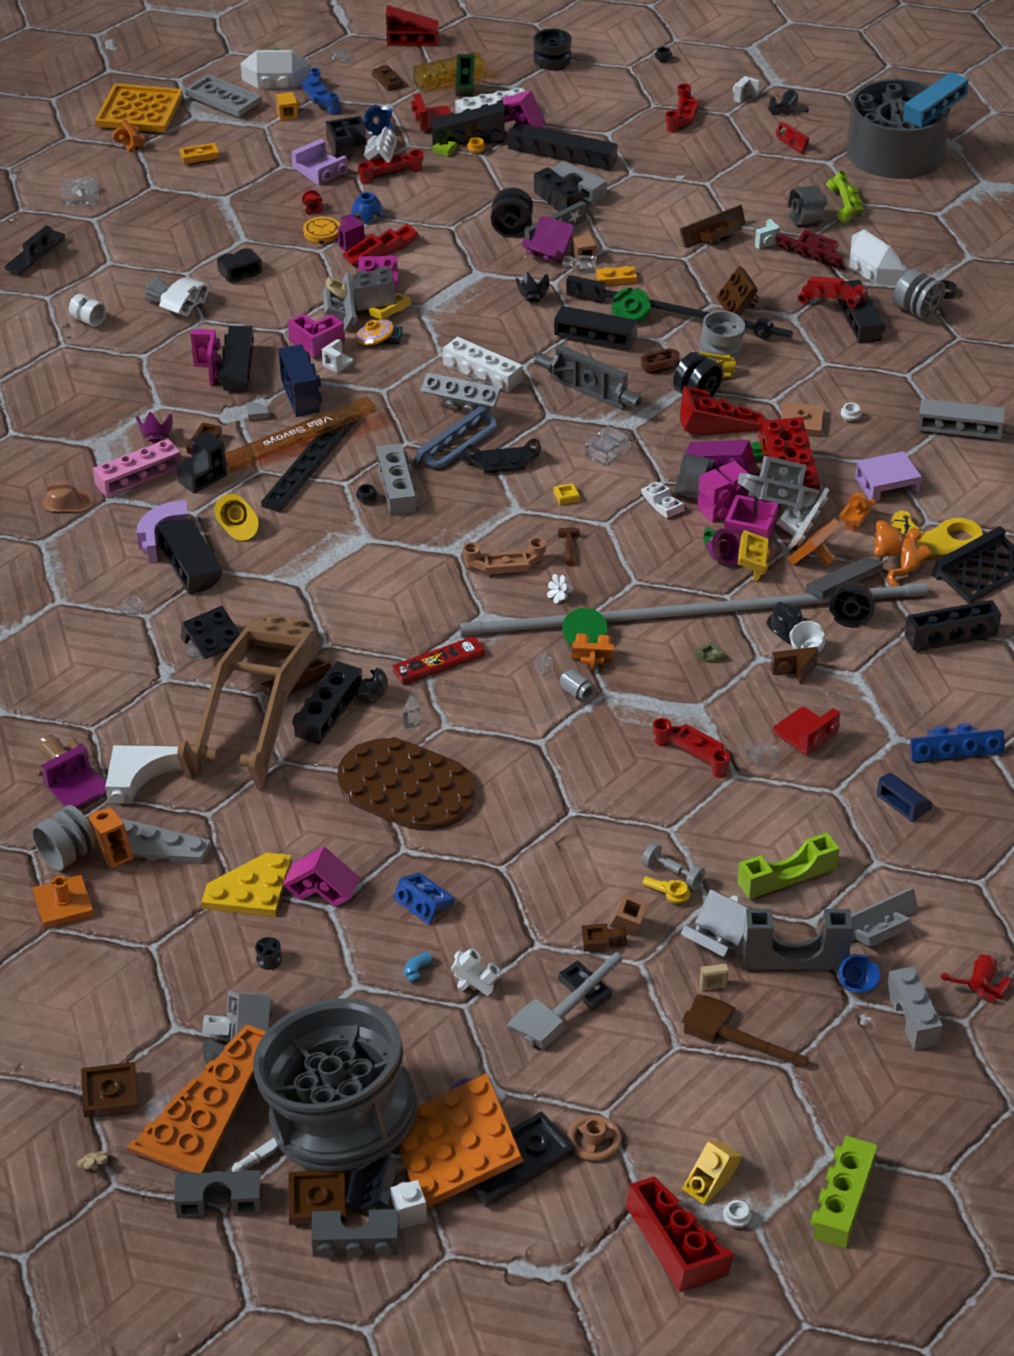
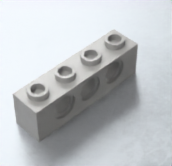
(397, 479)

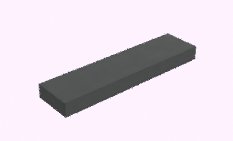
(853, 572)

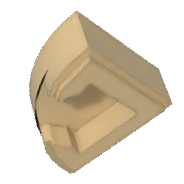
(337, 287)

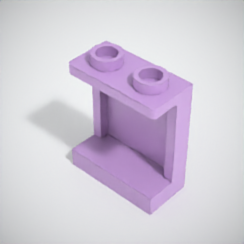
(317, 163)
(887, 473)

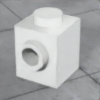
(410, 1204)

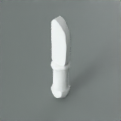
(256, 1156)

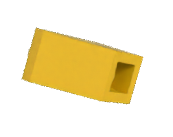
(712, 1171)

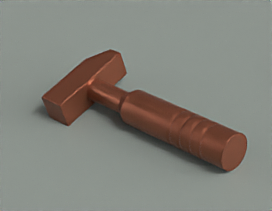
(569, 544)

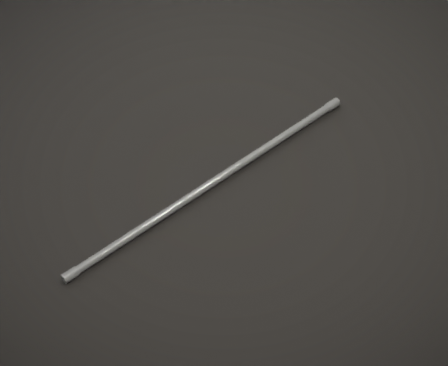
(479, 628)

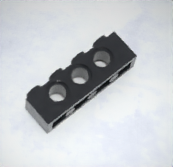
(952, 624)
(327, 702)

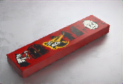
(438, 660)

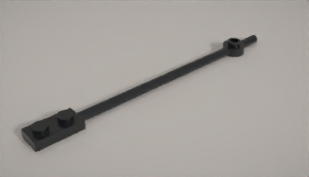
(597, 292)

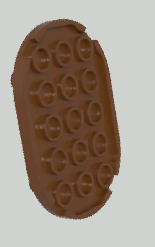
(406, 784)

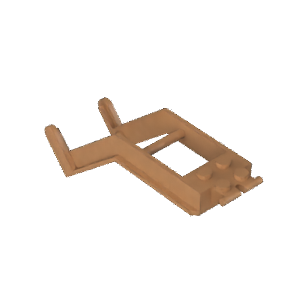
(273, 633)

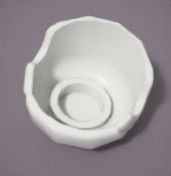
(807, 635)

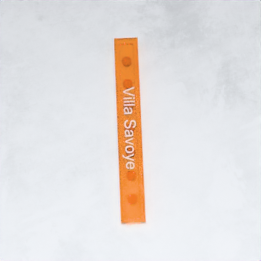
(299, 433)

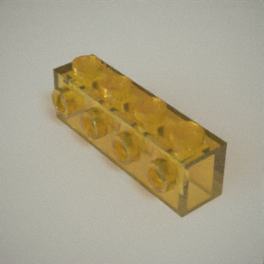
(443, 72)

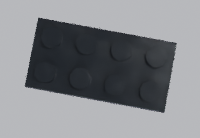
(541, 1149)

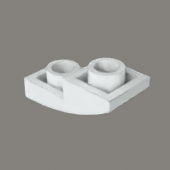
(661, 499)

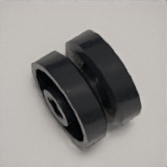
(552, 48)
(511, 212)
(698, 373)

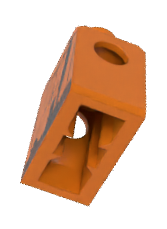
(110, 827)

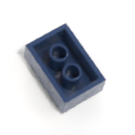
(300, 380)

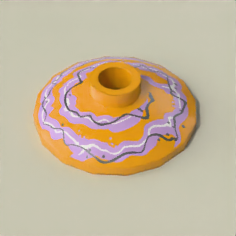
(374, 332)

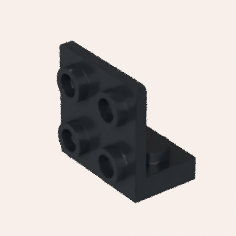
(210, 632)

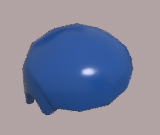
(859, 974)

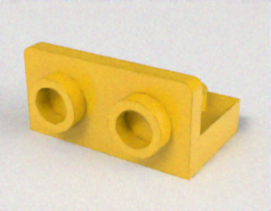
(754, 553)

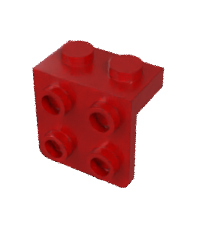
(423, 115)
(808, 730)

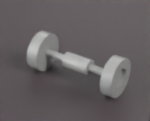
(652, 855)

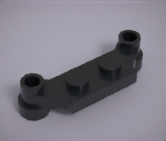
(501, 459)

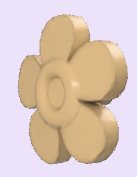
(92, 1159)

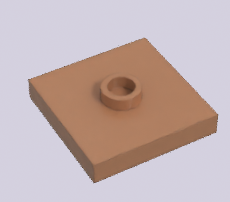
(811, 415)

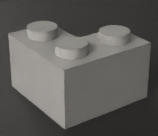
(250, 1009)

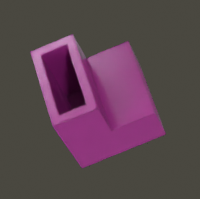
(350, 232)

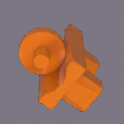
(129, 136)
(856, 511)
(592, 652)

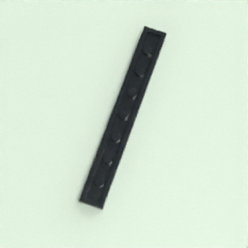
(303, 468)

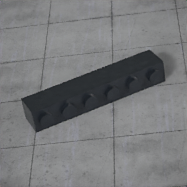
(562, 146)

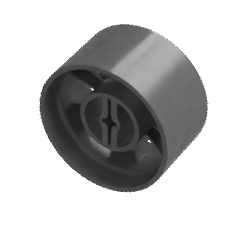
(886, 143)

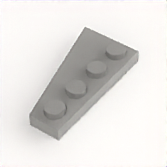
(160, 843)

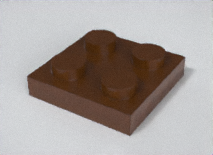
(109, 1089)
(315, 1192)

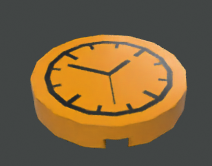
(321, 229)

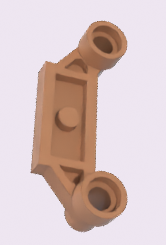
(504, 561)

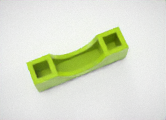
(814, 858)

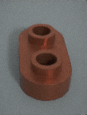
(660, 360)

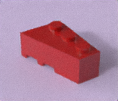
(410, 29)

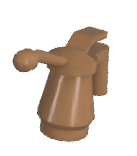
(52, 748)

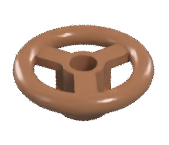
(594, 1130)

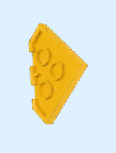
(250, 888)

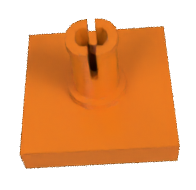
(816, 545)
(62, 901)

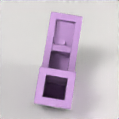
(148, 525)

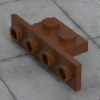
(714, 227)

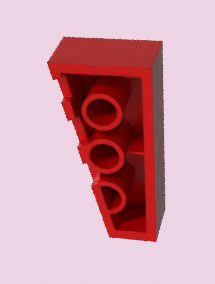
(679, 1242)

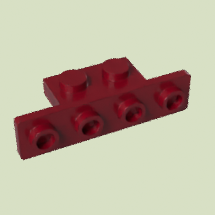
(814, 246)

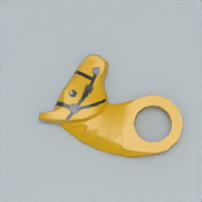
(938, 539)

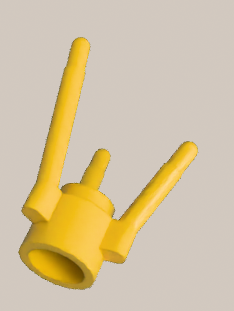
(726, 361)

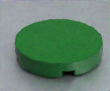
(631, 304)
(584, 622)

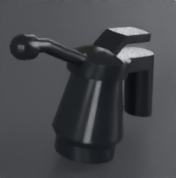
(789, 100)

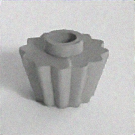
(155, 289)

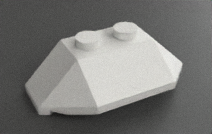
(275, 69)
(875, 260)

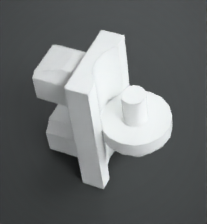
(473, 974)

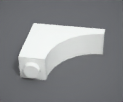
(134, 767)

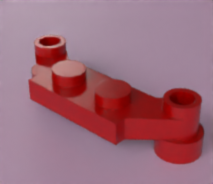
(686, 110)
(398, 162)
(832, 289)
(693, 742)

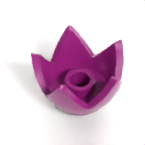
(153, 429)

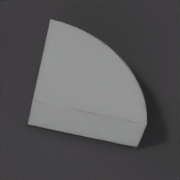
(257, 411)

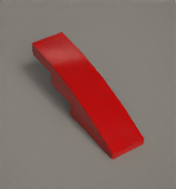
(382, 245)

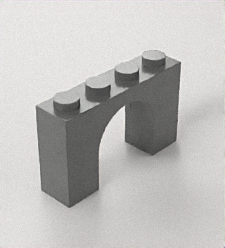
(822, 952)

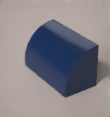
(902, 797)

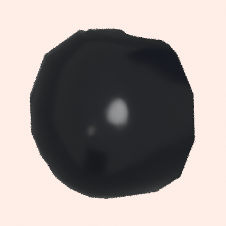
(373, 688)

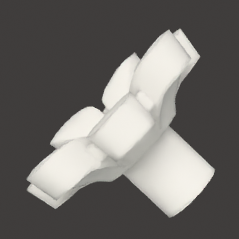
(559, 588)

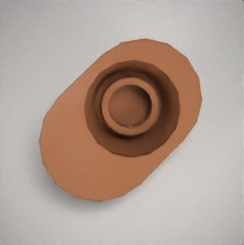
(66, 498)

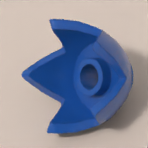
(383, 115)
(367, 205)

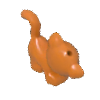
(890, 542)

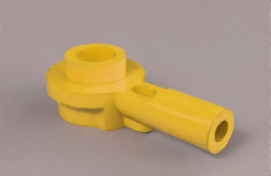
(676, 891)

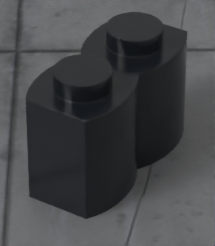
(238, 265)

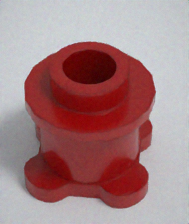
(312, 201)

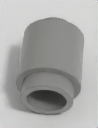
(576, 685)

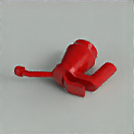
(983, 972)

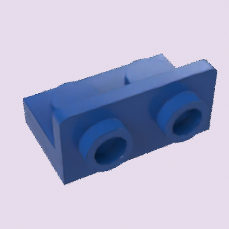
(422, 896)

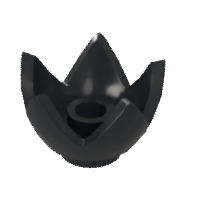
(531, 290)

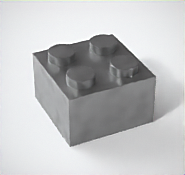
(374, 288)

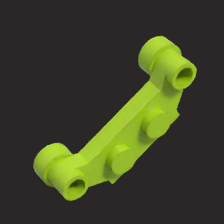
(849, 195)

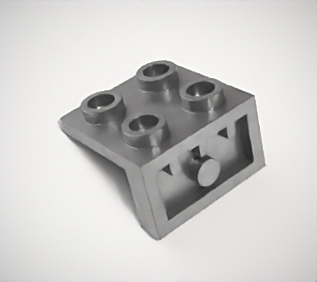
(718, 925)

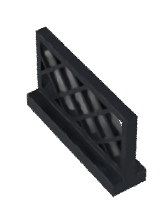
(971, 554)

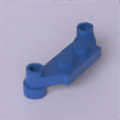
(319, 94)

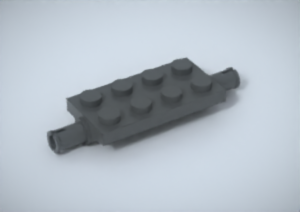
(589, 377)

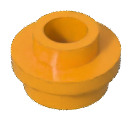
(476, 145)

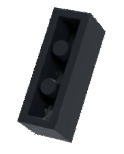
(555, 189)

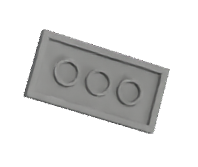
(223, 95)

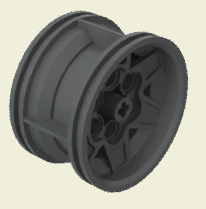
(335, 1084)

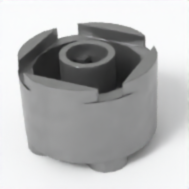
(806, 205)
(688, 478)

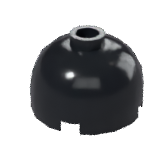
(852, 604)

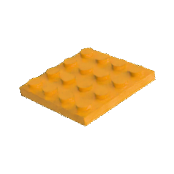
(142, 106)

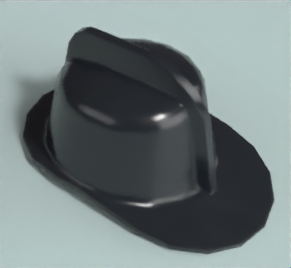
(784, 619)

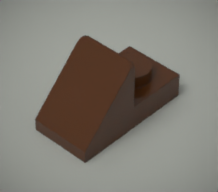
(800, 661)

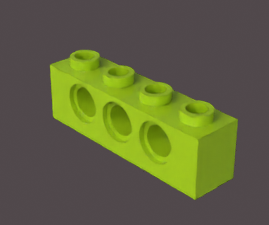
(851, 1174)

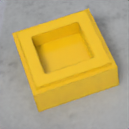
(566, 494)

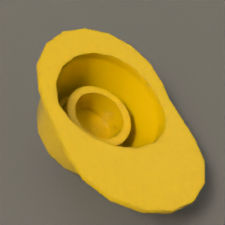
(236, 517)

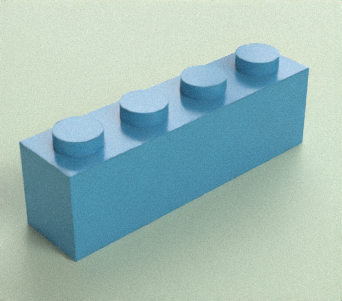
(936, 99)

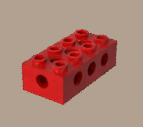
(790, 435)

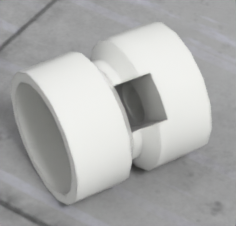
(87, 310)

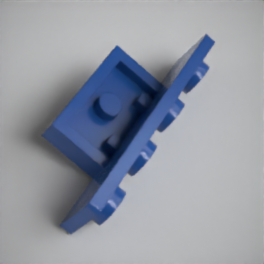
(956, 743)

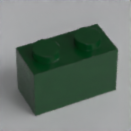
(464, 75)

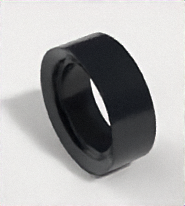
(949, 285)

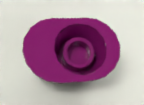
(725, 546)

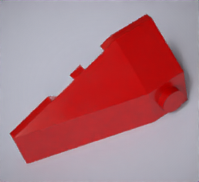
(712, 416)

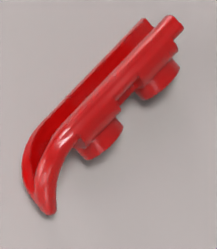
(790, 135)

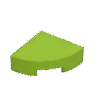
(445, 149)

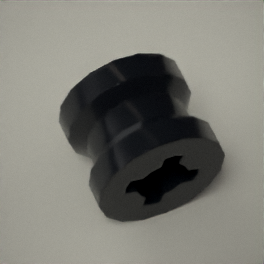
(268, 953)

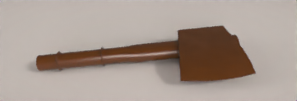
(709, 1019)

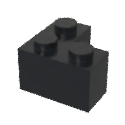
(344, 134)
(206, 464)

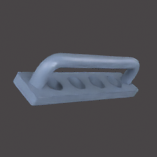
(453, 432)

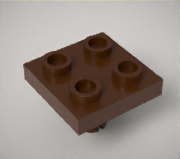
(738, 292)

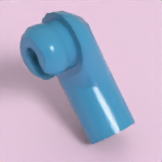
(415, 963)

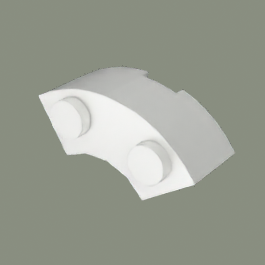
(184, 296)

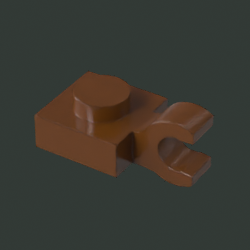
(599, 937)

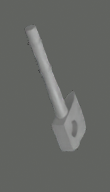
(541, 1025)

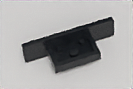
(34, 249)

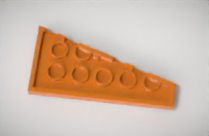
(199, 1115)

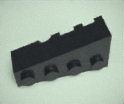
(482, 122)

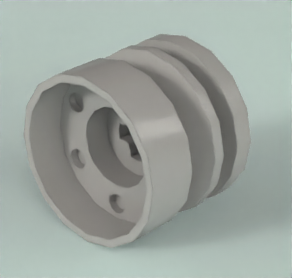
(919, 293)
(722, 334)
(64, 837)

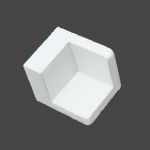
(334, 358)

